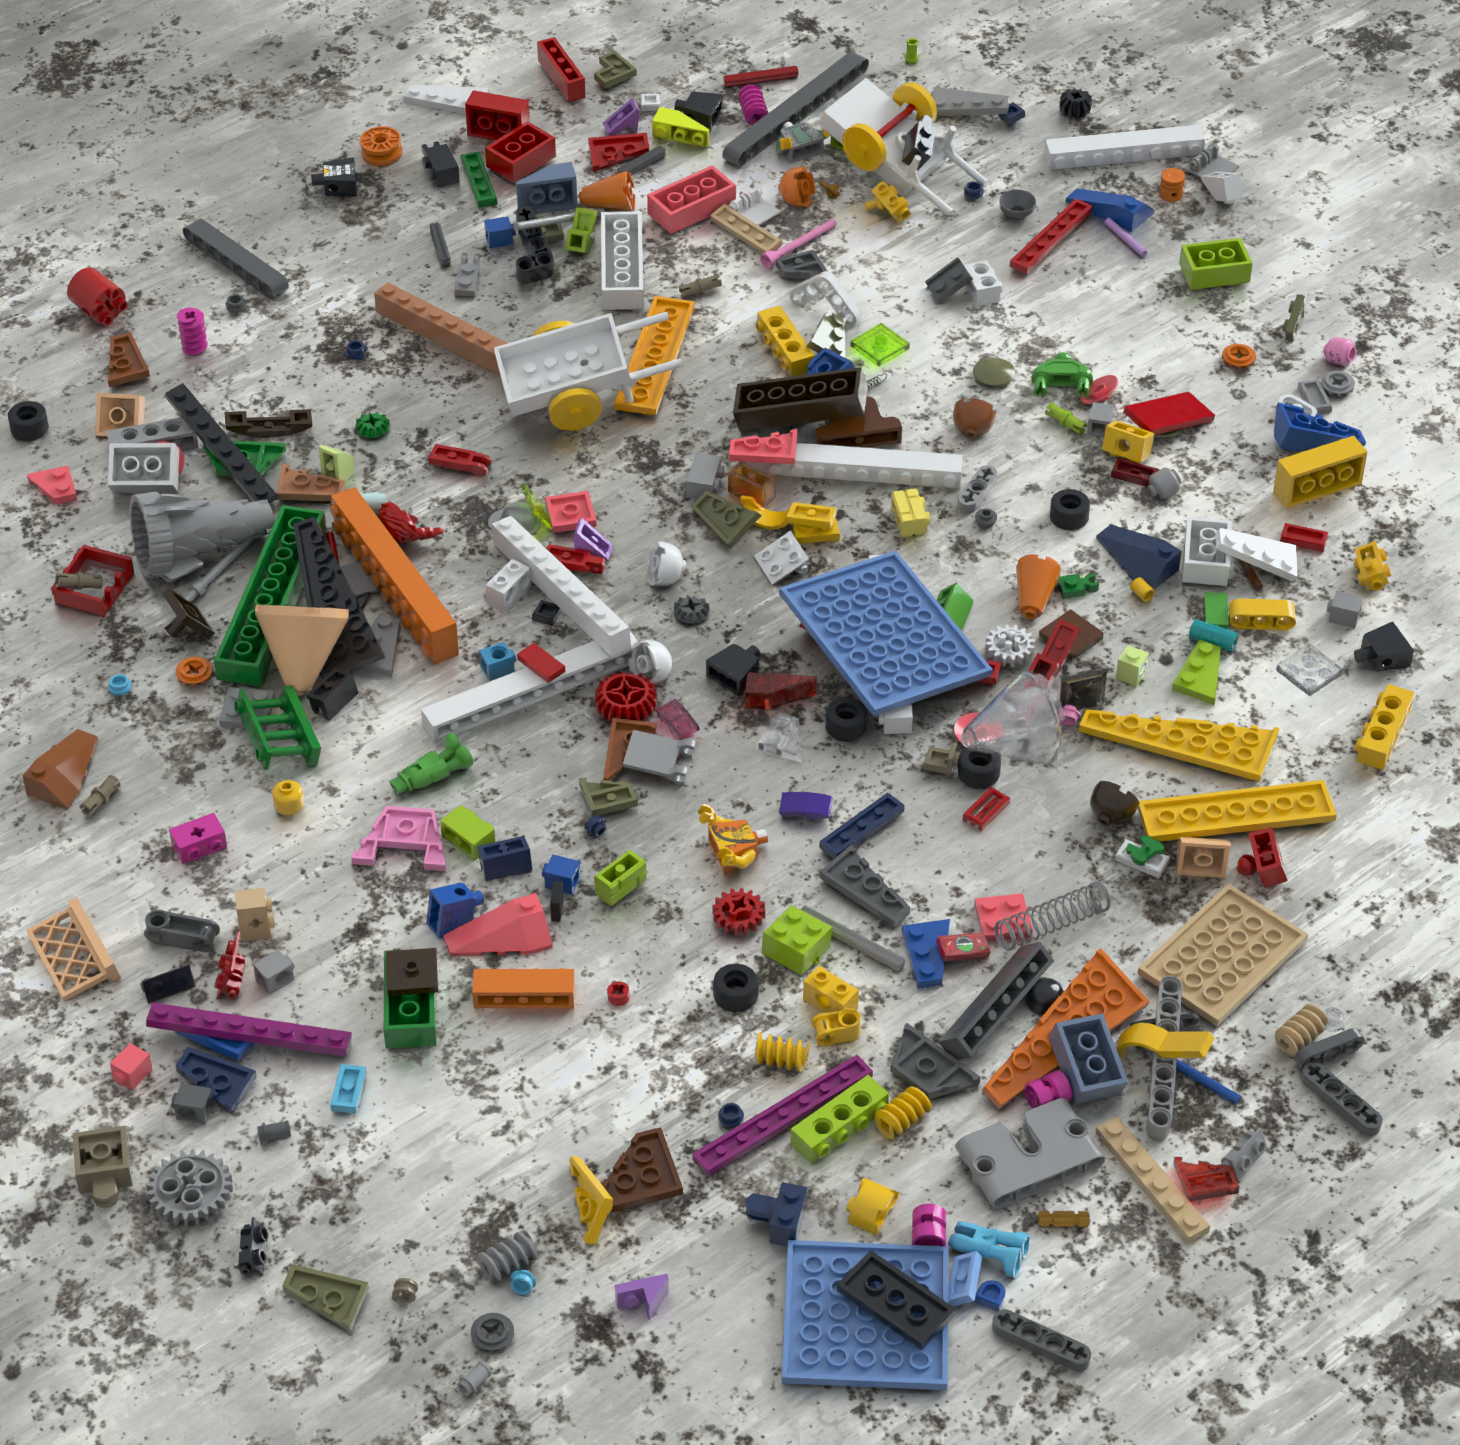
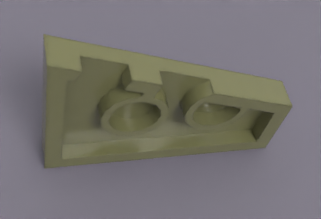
(327, 1294)

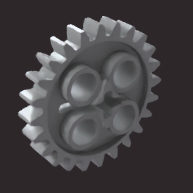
(193, 1193)

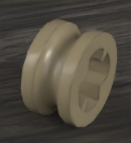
(405, 1290)

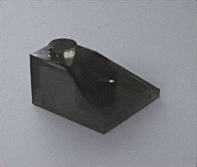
(1083, 688)

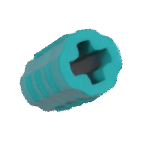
(1214, 634)

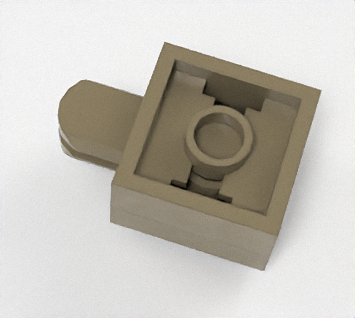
(102, 1163)

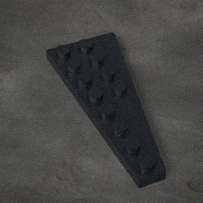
(328, 588)

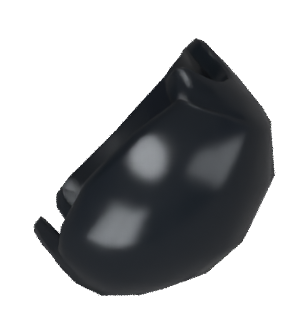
(1043, 995)

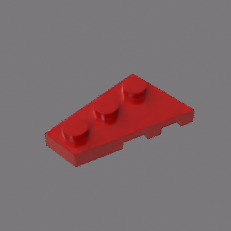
(615, 149)

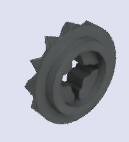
(685, 614)
(491, 1322)

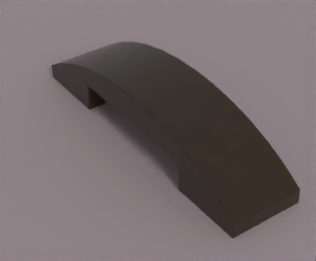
(268, 426)

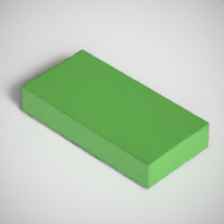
(1216, 609)

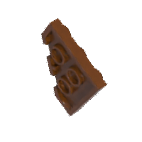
(643, 1172)

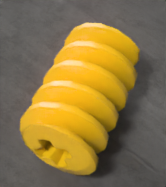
(781, 1052)
(901, 1112)

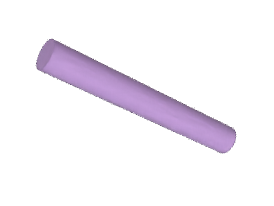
(1126, 237)

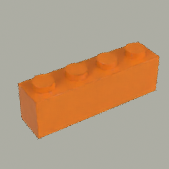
(523, 988)

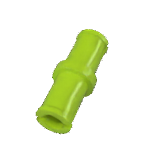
(1066, 418)

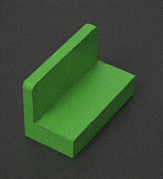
(955, 603)

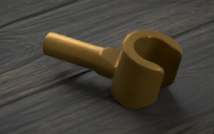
(831, 189)

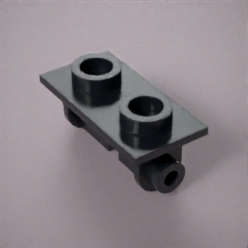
(168, 983)
(254, 1239)

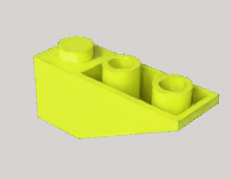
(678, 127)

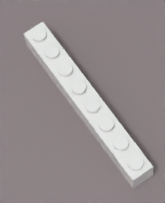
(1124, 147)

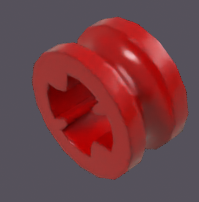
(618, 1000)

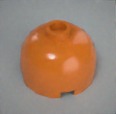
(797, 187)

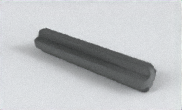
(643, 160)
(440, 244)

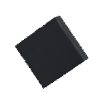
(546, 613)

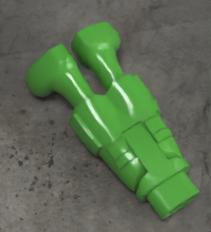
(433, 766)

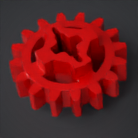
(738, 911)

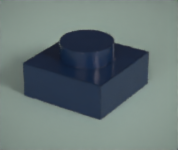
(1014, 114)

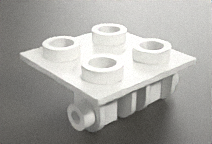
(754, 207)
(782, 558)

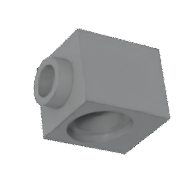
(274, 971)

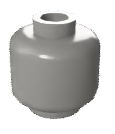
(1164, 483)

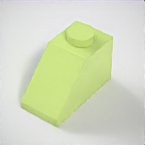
(336, 463)

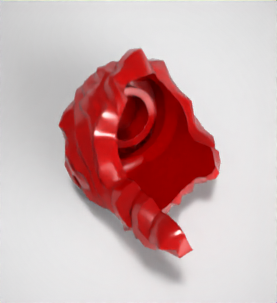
(402, 526)

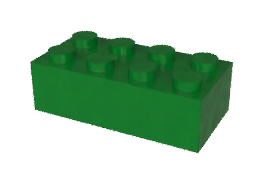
(409, 1018)

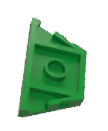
(260, 455)

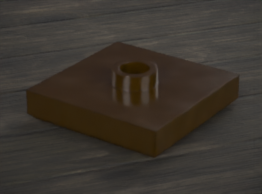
(412, 971)

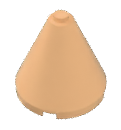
(300, 640)

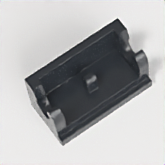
(332, 693)

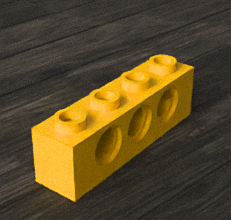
(784, 340)
(1384, 727)

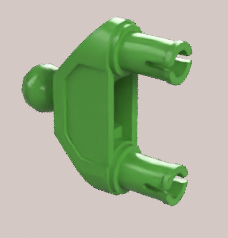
(1062, 372)

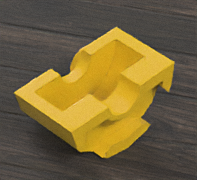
(871, 1206)

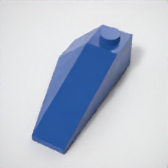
(1122, 209)
(1304, 432)

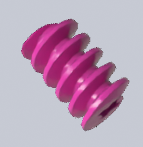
(752, 103)
(192, 331)

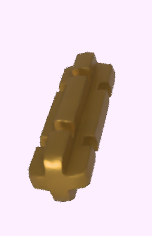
(1063, 1218)

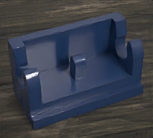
(505, 858)

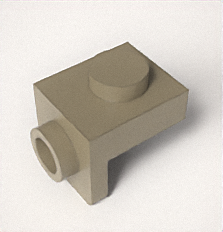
(942, 760)

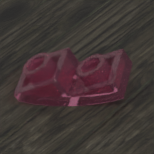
(678, 719)

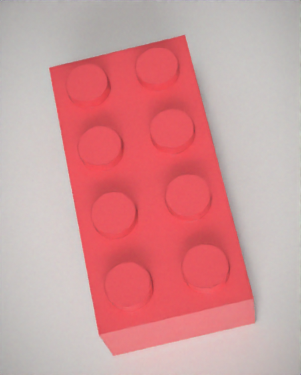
(690, 199)

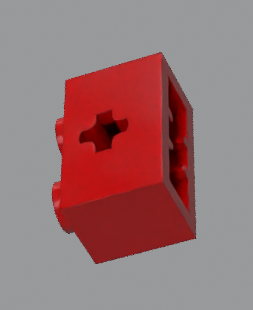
(1268, 857)

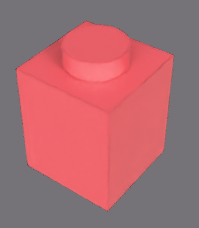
(130, 1066)

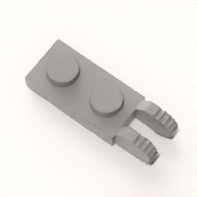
(467, 276)

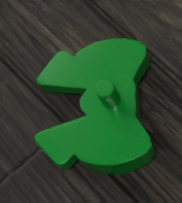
(1150, 848)

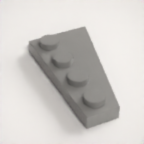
(960, 102)

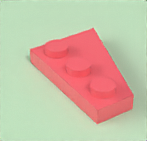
(772, 449)

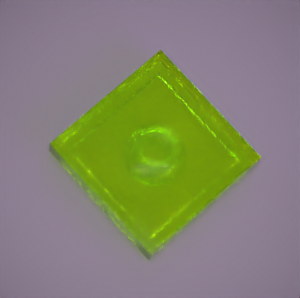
(880, 344)

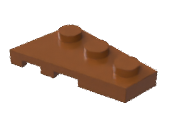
(125, 361)

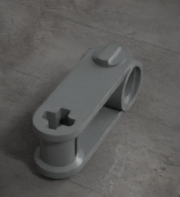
(180, 930)

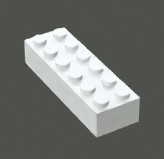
(622, 260)

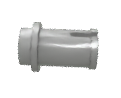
(469, 1383)

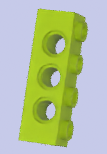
(838, 1119)

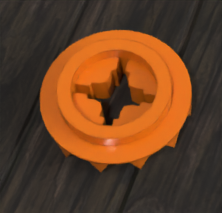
(1246, 354)
(196, 664)

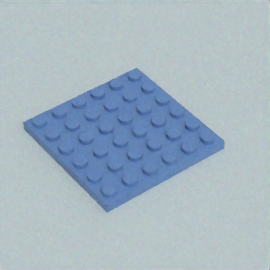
(841, 1343)

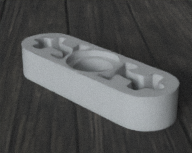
(990, 476)

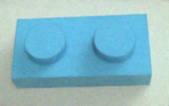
(348, 1088)

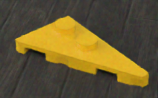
(591, 1199)

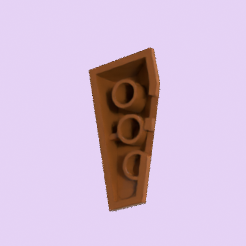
(60, 771)

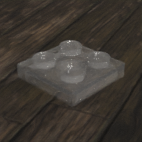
(1309, 670)

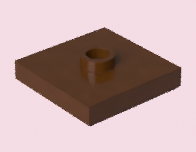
(1087, 637)

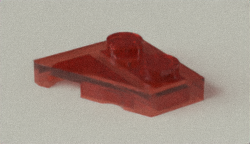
(1205, 1179)

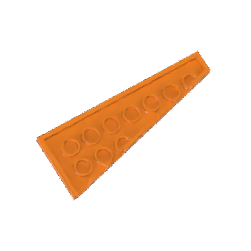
(1094, 991)

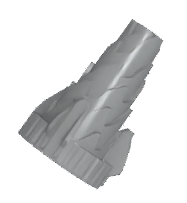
(175, 530)

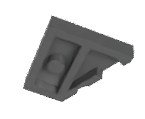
(801, 265)

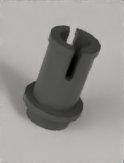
(273, 1131)

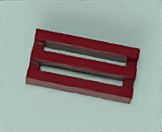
(1132, 472)

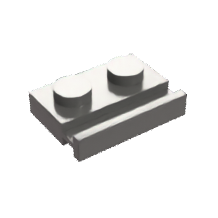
(948, 280)

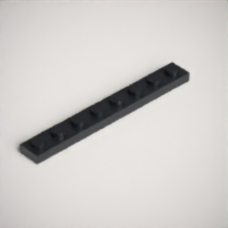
(220, 444)

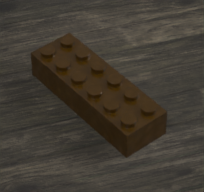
(800, 399)

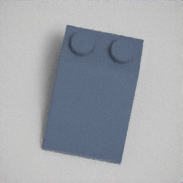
(549, 189)

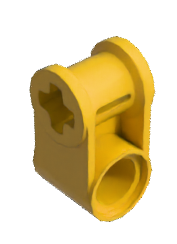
(839, 1027)

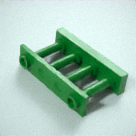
(294, 716)

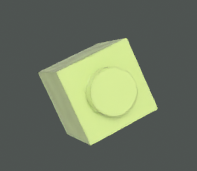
(1132, 665)

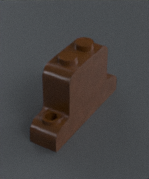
(861, 431)

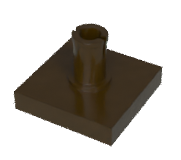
(186, 615)

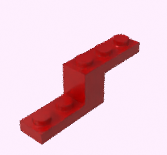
(1055, 651)

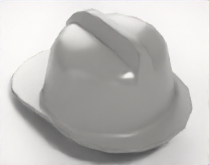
(521, 513)

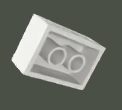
(143, 467)
(1201, 559)

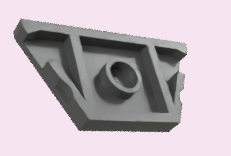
(929, 1067)

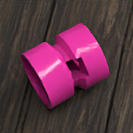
(1051, 1087)
(929, 1225)

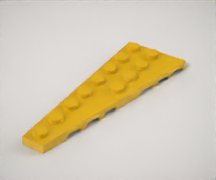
(1203, 743)

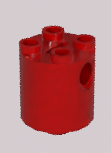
(96, 295)

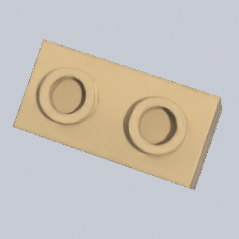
(254, 914)

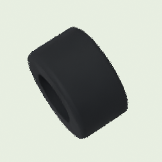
(28, 420)
(1069, 509)
(846, 719)
(978, 776)
(738, 999)

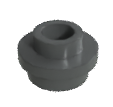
(235, 303)
(985, 518)

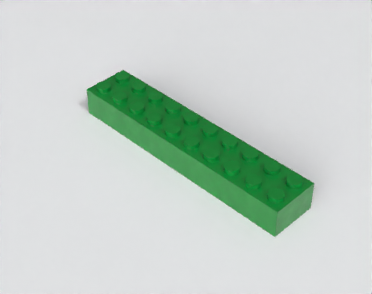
(274, 581)

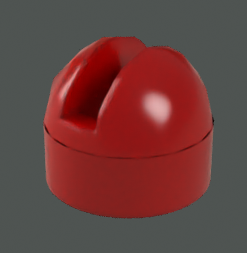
(1246, 865)

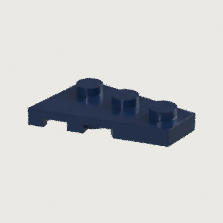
(226, 1079)

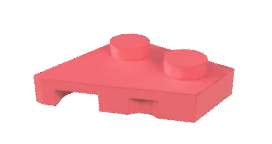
(55, 484)

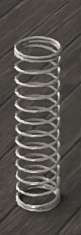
(1011, 932)

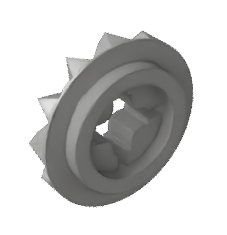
(1337, 377)

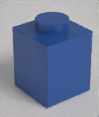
(499, 232)
(562, 870)

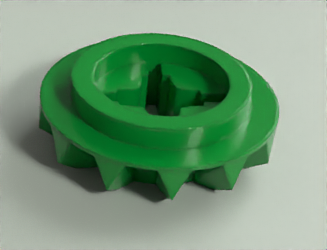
(364, 426)

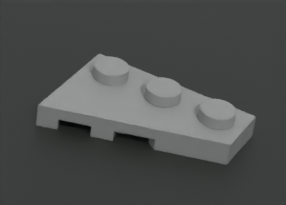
(387, 633)

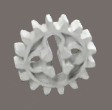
(1017, 640)

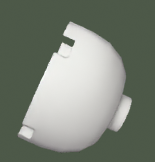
(665, 564)
(650, 660)

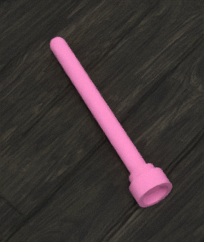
(769, 258)

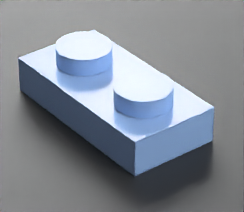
(964, 1278)

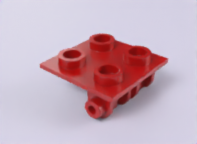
(231, 970)

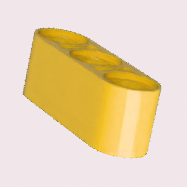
(1262, 614)

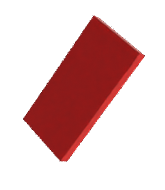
(1169, 413)

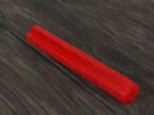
(760, 76)

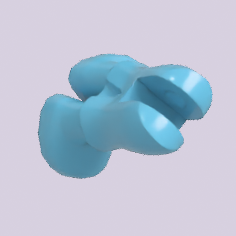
(973, 1238)

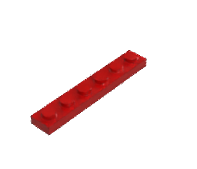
(1051, 236)

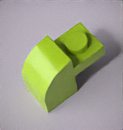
(582, 235)

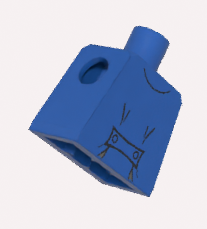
(451, 907)

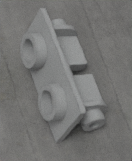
(1249, 1149)

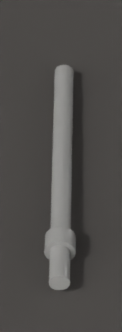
(550, 220)
(198, 588)

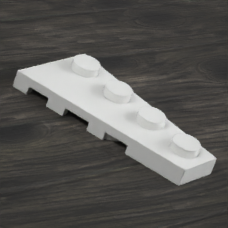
(440, 97)
(1261, 552)

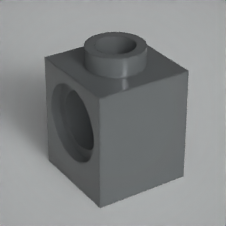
(192, 1103)

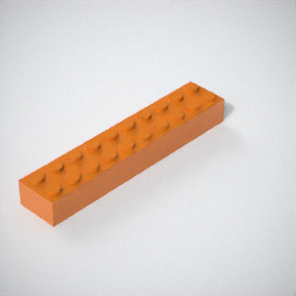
(395, 575)

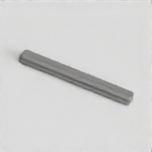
(859, 942)

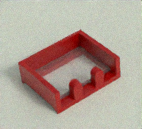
(116, 574)

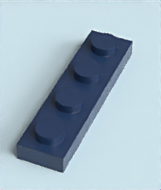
(862, 825)

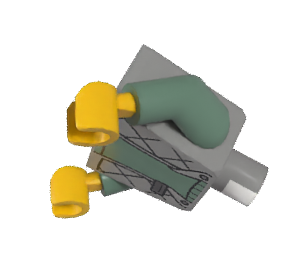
(800, 141)

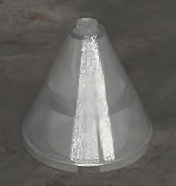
(1020, 723)

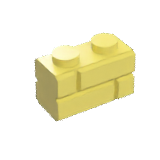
(909, 512)

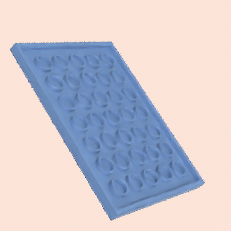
(885, 632)

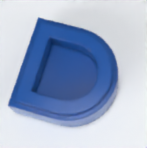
(991, 1295)

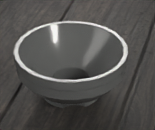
(1017, 200)

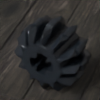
(1075, 103)

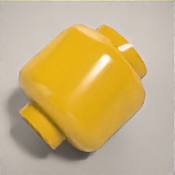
(288, 797)

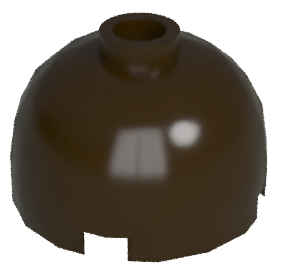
(1111, 804)

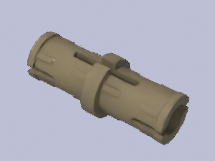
(700, 286)
(79, 580)
(100, 795)

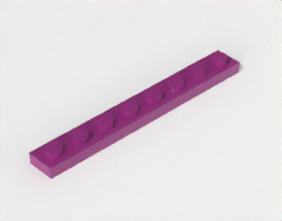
(249, 1029)
(780, 1116)

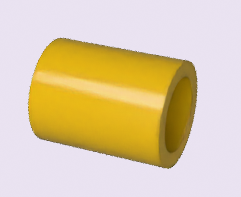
(1142, 589)

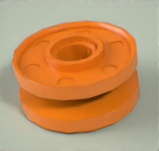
(381, 146)

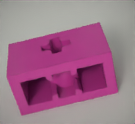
(198, 838)

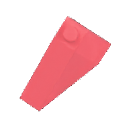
(508, 928)

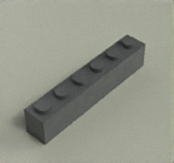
(996, 1001)

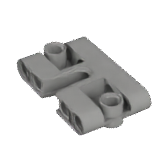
(1017, 1174)

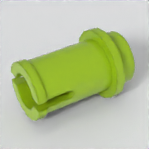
(912, 51)

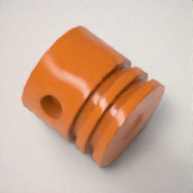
(1172, 182)

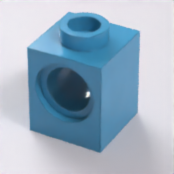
(497, 661)

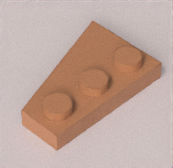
(307, 487)

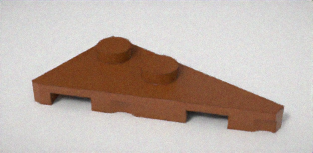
(618, 743)

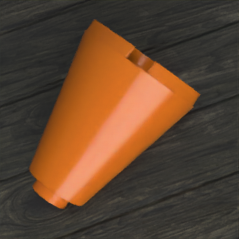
(610, 193)
(1035, 583)

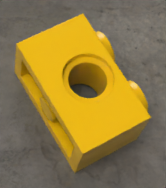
(1138, 439)
(829, 992)

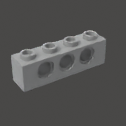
(169, 430)

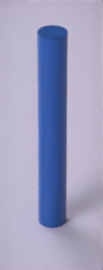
(1207, 1082)

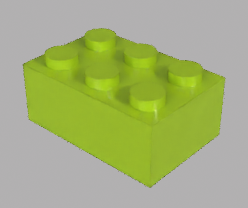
(1215, 263)

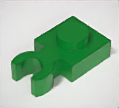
(1075, 586)

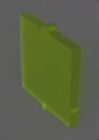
(536, 506)

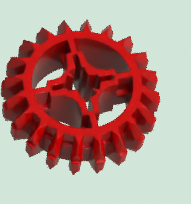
(639, 696)

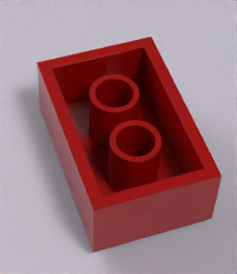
(494, 115)
(520, 152)

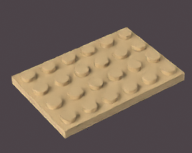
(1224, 953)

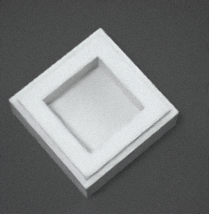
(650, 102)

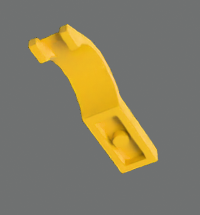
(797, 514)
(1166, 1044)

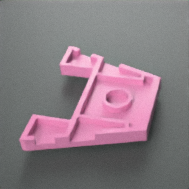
(404, 830)

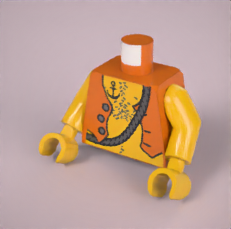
(731, 840)

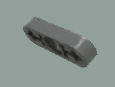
(1330, 1048)

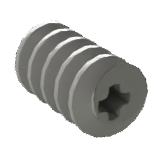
(507, 1255)

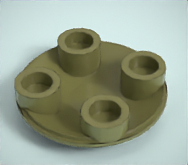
(994, 372)

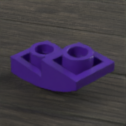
(809, 804)

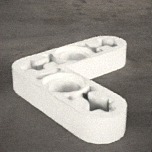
(823, 288)

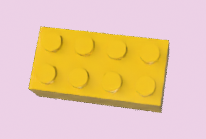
(1320, 471)

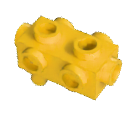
(887, 199)
(1371, 565)

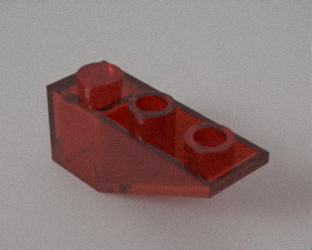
(775, 690)

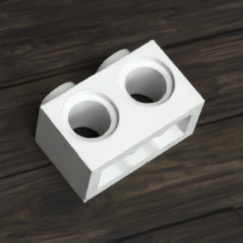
(984, 286)
(508, 585)

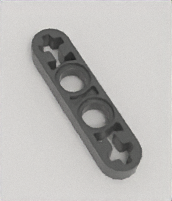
(1344, 1096)
(1038, 1344)

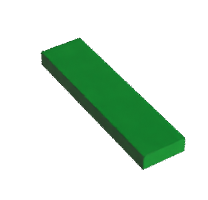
(478, 179)

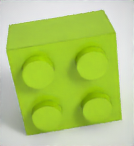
(796, 940)

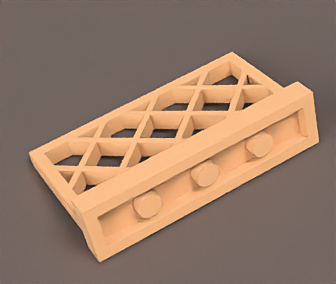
(93, 945)

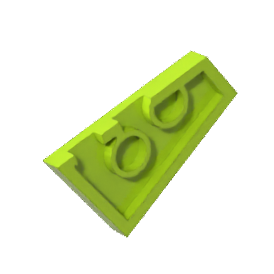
(1200, 673)

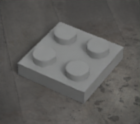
(230, 718)

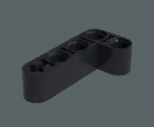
(540, 260)

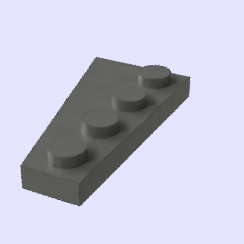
(860, 883)

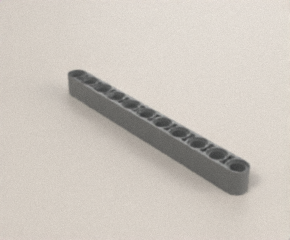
(795, 108)

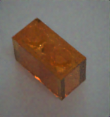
(752, 482)

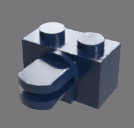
(782, 1213)

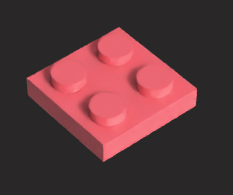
(567, 509)
(996, 908)

